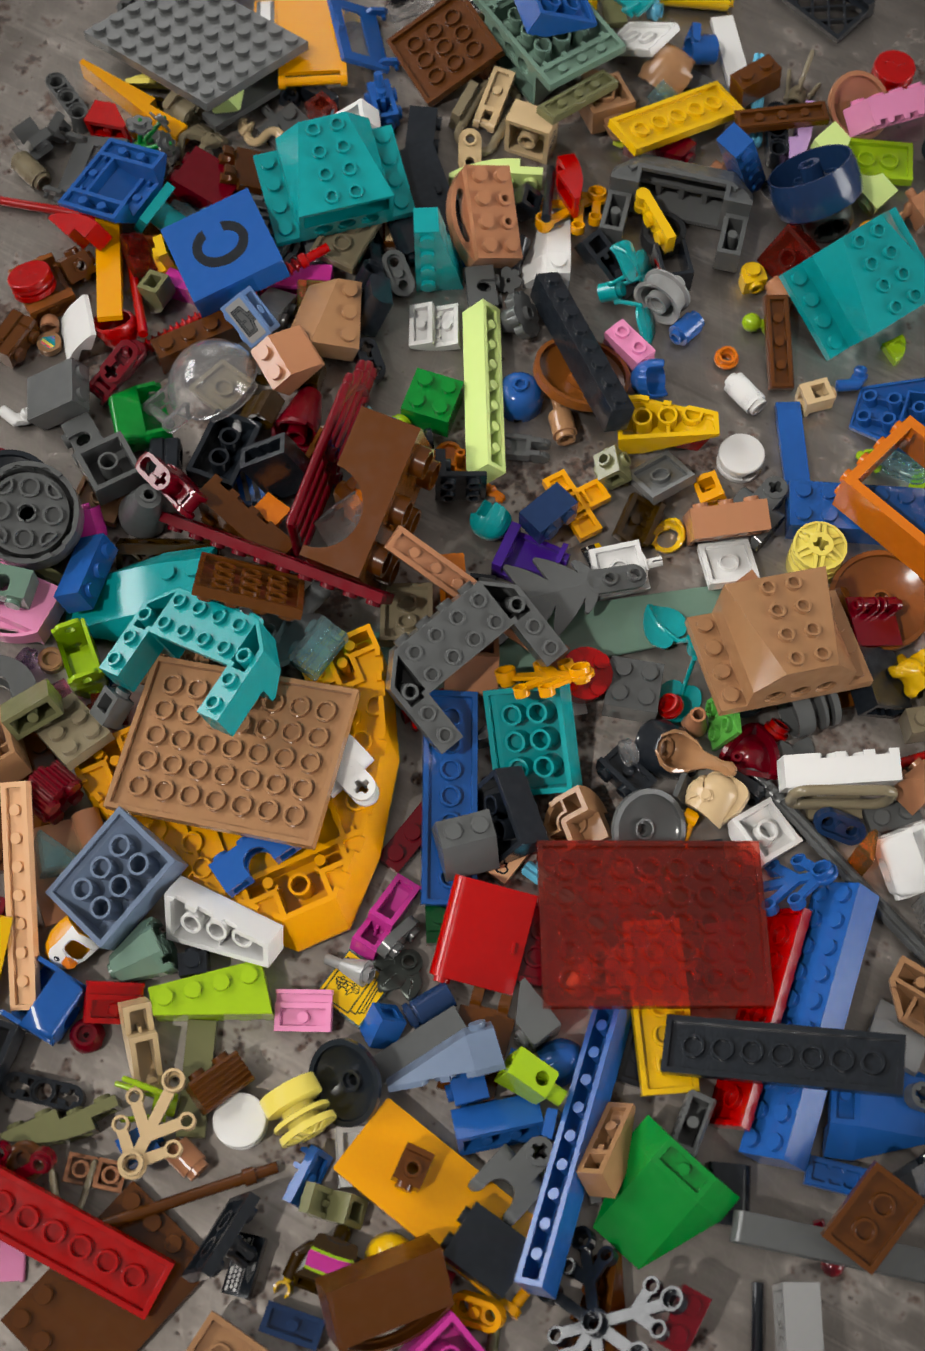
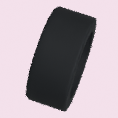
(678, 227)

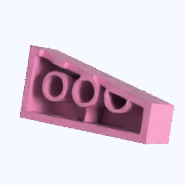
(885, 109)

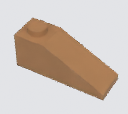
(607, 1153)

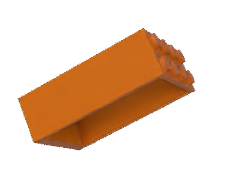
(871, 511)

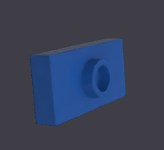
(832, 1175)

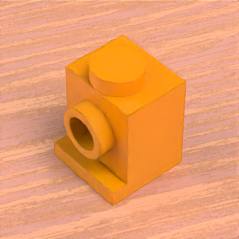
(709, 488)

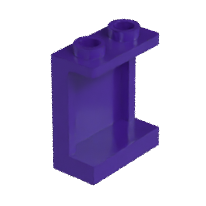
(520, 549)

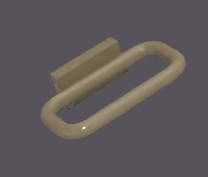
(467, 107)
(841, 797)

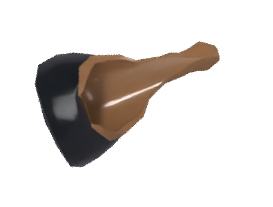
(671, 750)

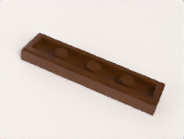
(782, 117)
(778, 343)

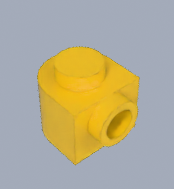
(752, 278)

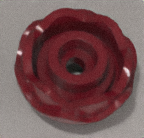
(89, 1044)

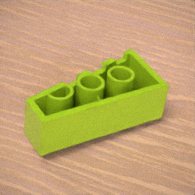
(217, 995)

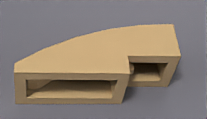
(141, 1041)

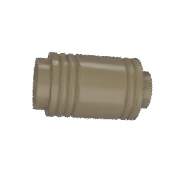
(30, 170)

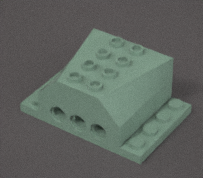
(547, 61)

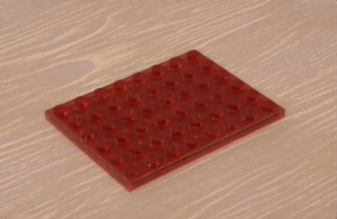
(653, 925)

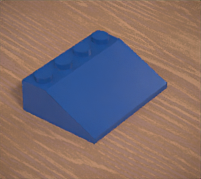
(555, 16)

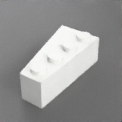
(839, 769)
(219, 925)

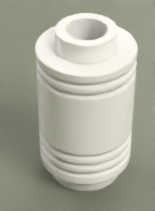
(745, 393)

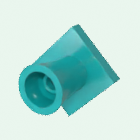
(159, 211)

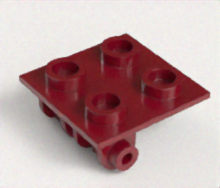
(875, 620)

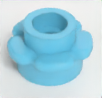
(655, 11)

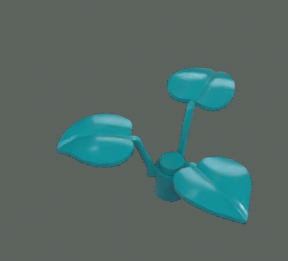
(616, 289)
(662, 628)

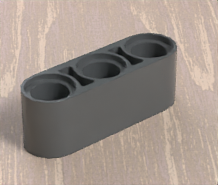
(67, 101)

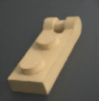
(494, 99)

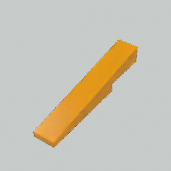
(129, 97)
(110, 275)

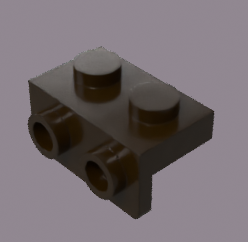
(639, 520)

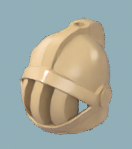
(717, 797)

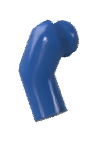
(855, 382)

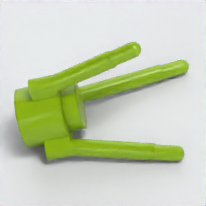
(153, 1092)

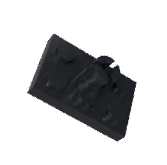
(224, 1240)

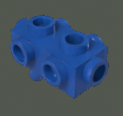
(384, 99)

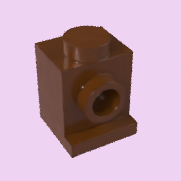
(421, 1158)

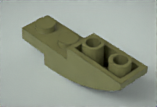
(52, 1129)

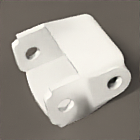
(903, 860)

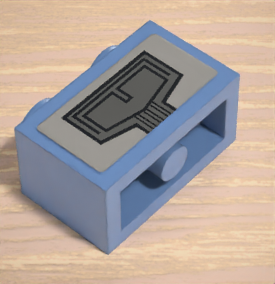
(249, 317)

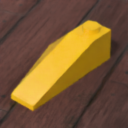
(665, 425)

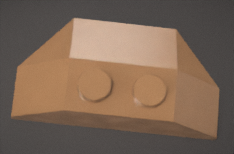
(908, 994)

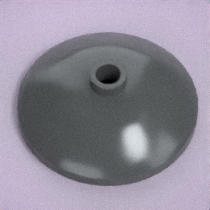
(654, 811)

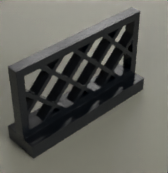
(863, 7)

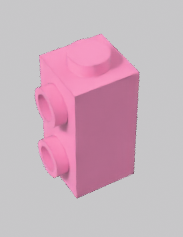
(628, 344)

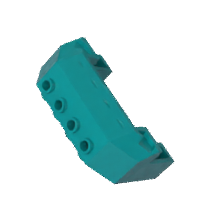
(212, 630)

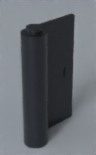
(424, 178)

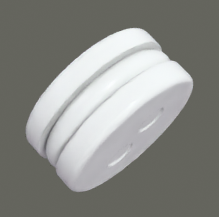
(740, 458)
(240, 1122)

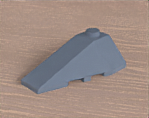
(468, 1051)

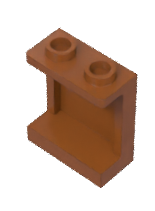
(58, 300)

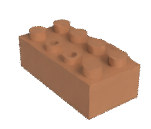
(486, 216)

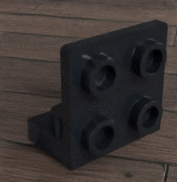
(458, 484)

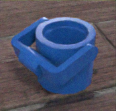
(701, 47)

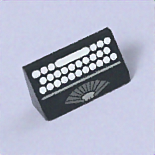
(242, 1281)

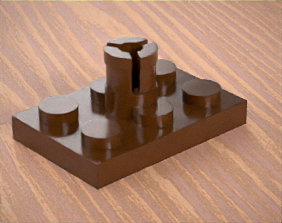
(873, 1217)

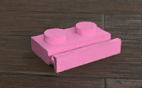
(303, 1010)

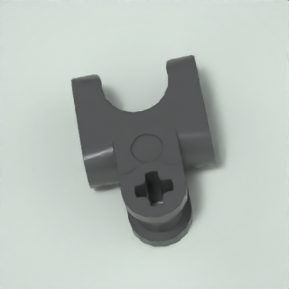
(775, 490)
(519, 1171)

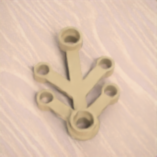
(150, 1128)

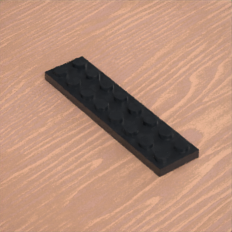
(785, 1055)

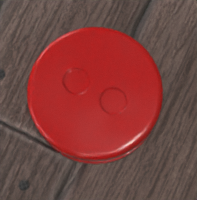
(894, 69)
(31, 281)

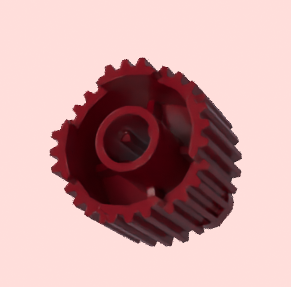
(54, 791)

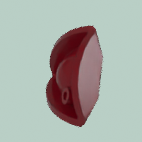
(755, 750)

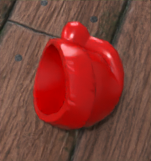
(116, 331)

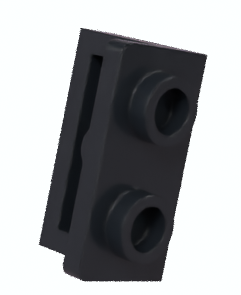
(624, 778)

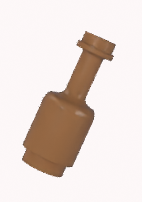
(562, 424)

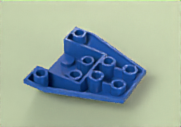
(885, 404)
(871, 1124)

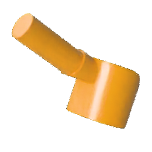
(691, 819)

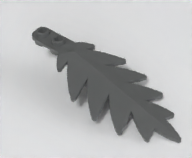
(566, 589)

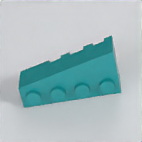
(435, 257)

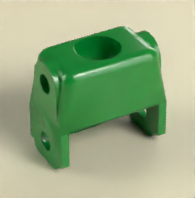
(130, 418)

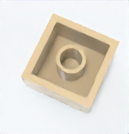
(529, 133)

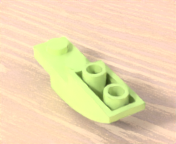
(519, 174)

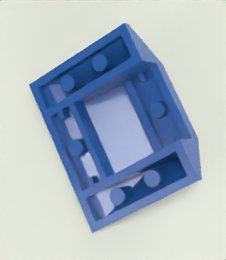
(117, 182)

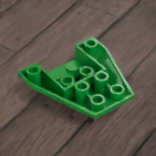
(662, 1198)

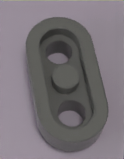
(399, 273)
(394, 941)

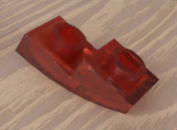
(137, 253)

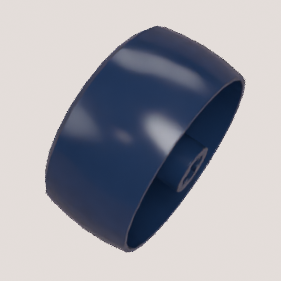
(815, 184)

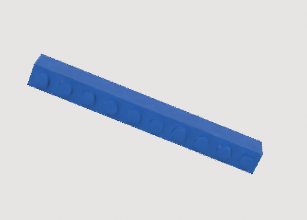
(561, 1189)

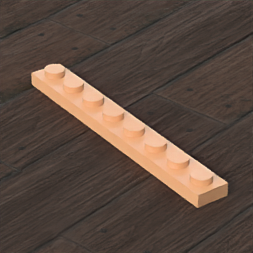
(20, 893)

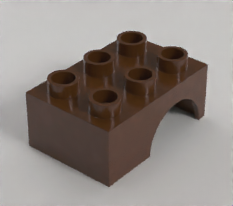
(390, 468)

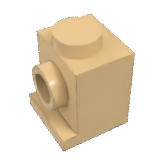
(815, 396)

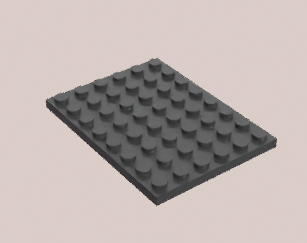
(197, 46)

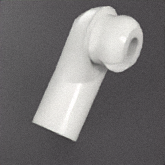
(13, 418)

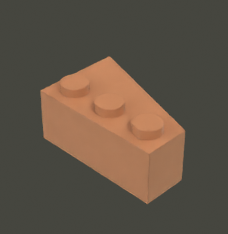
(726, 520)

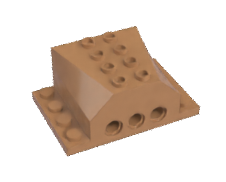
(777, 643)

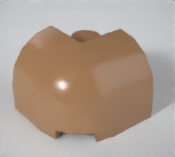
(670, 65)
(577, 816)

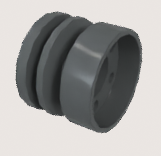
(807, 714)

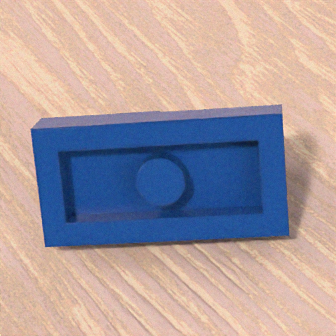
(311, 1169)

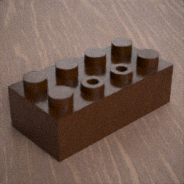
(385, 1293)

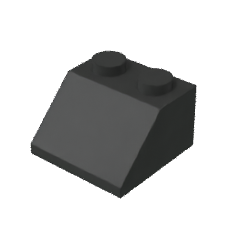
(466, 844)
(532, 1022)

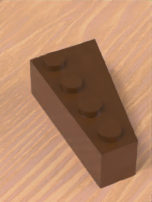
(229, 513)

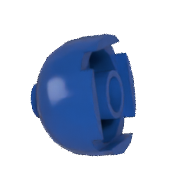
(521, 397)

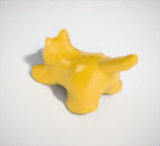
(910, 672)

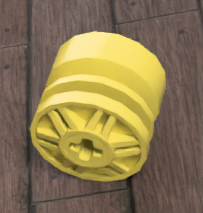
(817, 546)
(300, 1114)

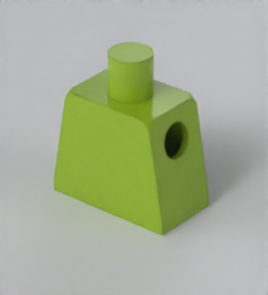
(530, 1078)

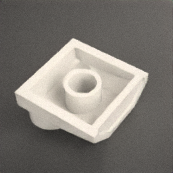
(767, 826)

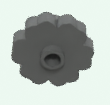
(520, 316)

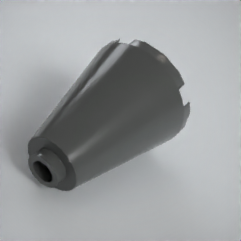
(141, 512)

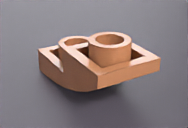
(106, 1173)

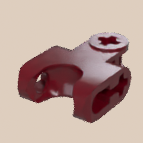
(106, 381)
(172, 484)

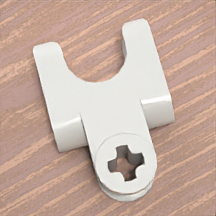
(353, 775)

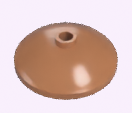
(849, 88)

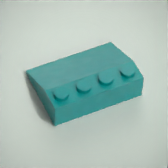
(535, 735)

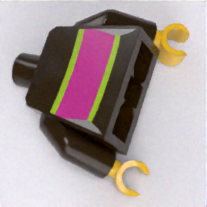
(317, 1259)

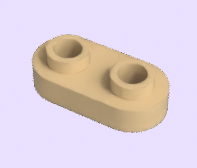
(467, 150)

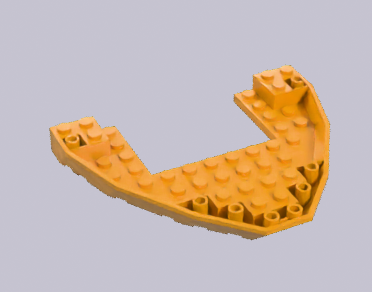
(317, 889)

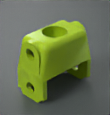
(80, 657)

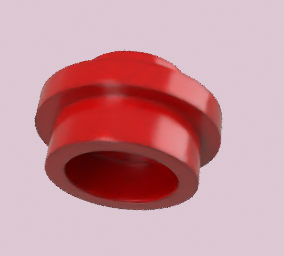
(670, 706)
(777, 729)

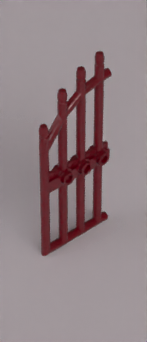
(322, 470)

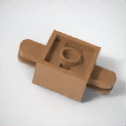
(609, 106)

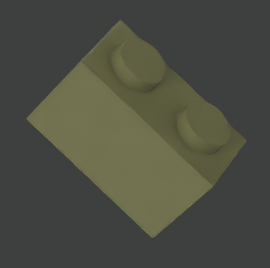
(31, 709)

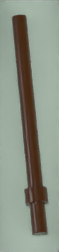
(247, 1176)

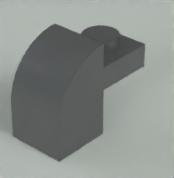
(31, 139)

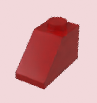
(106, 121)

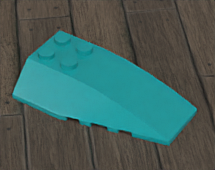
(133, 585)

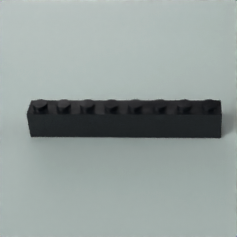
(581, 352)

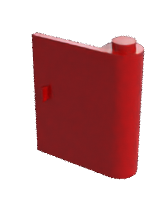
(483, 935)

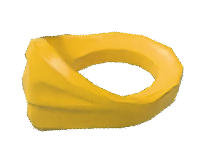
(667, 524)

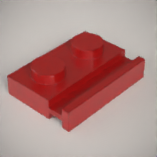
(103, 998)

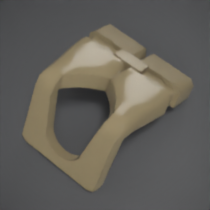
(204, 134)

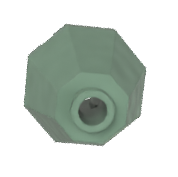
(144, 954)

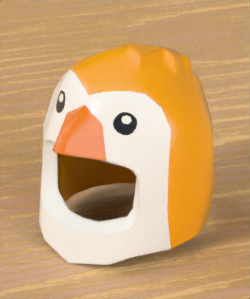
(68, 944)

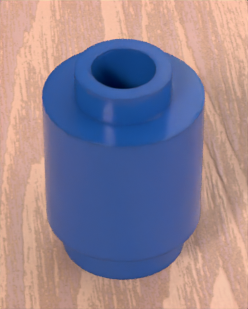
(686, 328)

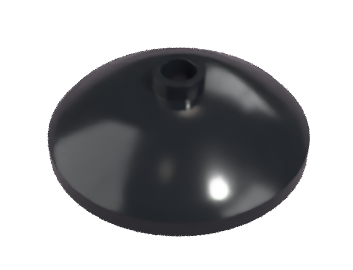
(336, 1069)

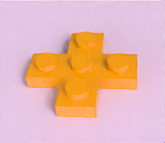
(589, 497)

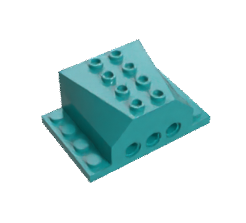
(332, 178)
(858, 283)

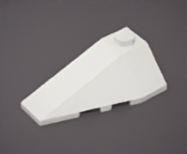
(549, 254)

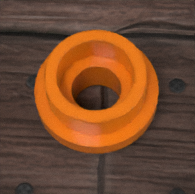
(729, 353)

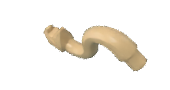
(247, 129)

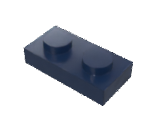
(292, 1325)

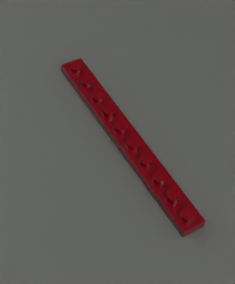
(283, 562)

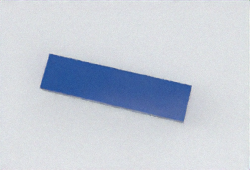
(791, 441)

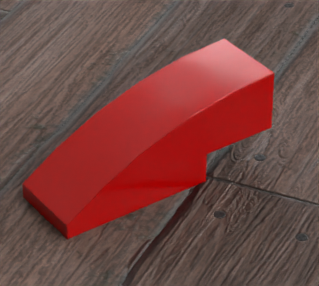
(569, 182)
(81, 229)

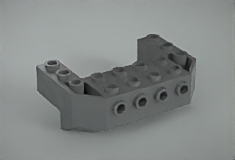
(689, 190)
(453, 638)

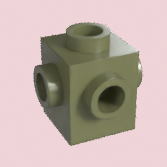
(612, 467)

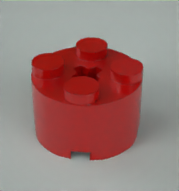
(599, 682)

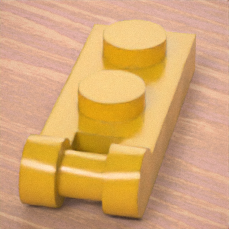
(654, 219)

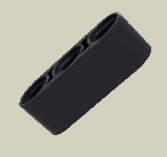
(775, 144)

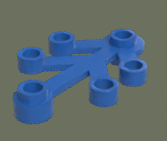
(818, 874)

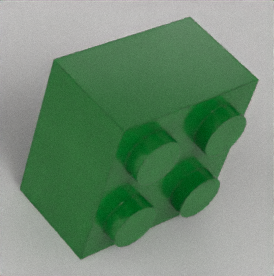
(433, 401)

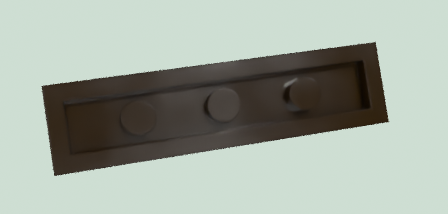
(155, 546)

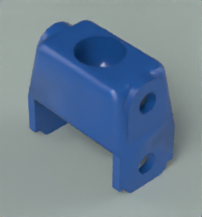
(55, 1006)

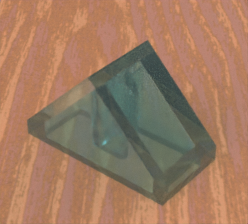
(51, 856)

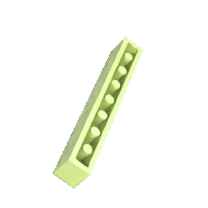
(483, 390)

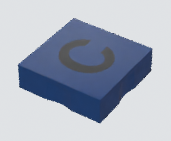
(224, 252)

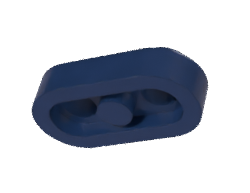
(837, 826)

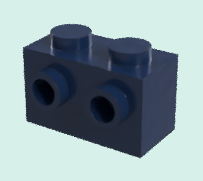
(548, 513)

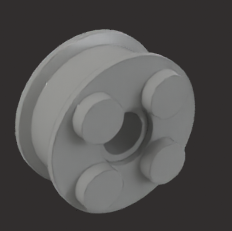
(663, 295)

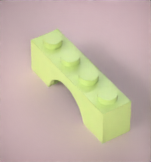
(876, 188)

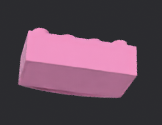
(35, 623)

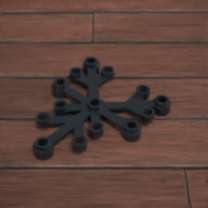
(640, 1311)

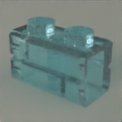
(317, 647)

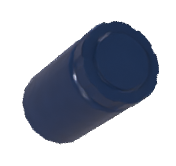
(428, 1005)

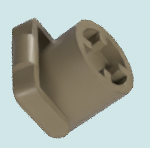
(182, 109)

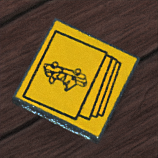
(349, 998)

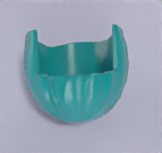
(490, 521)

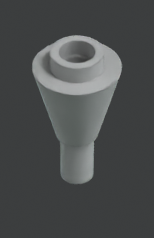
(357, 970)

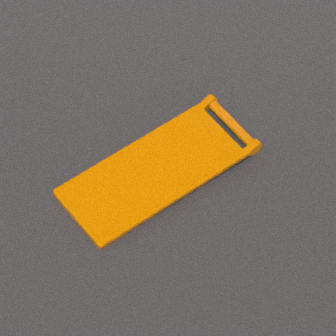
(313, 23)
(443, 1194)

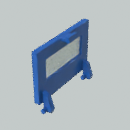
(360, 35)

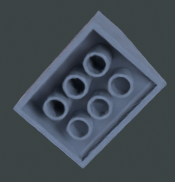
(116, 879)

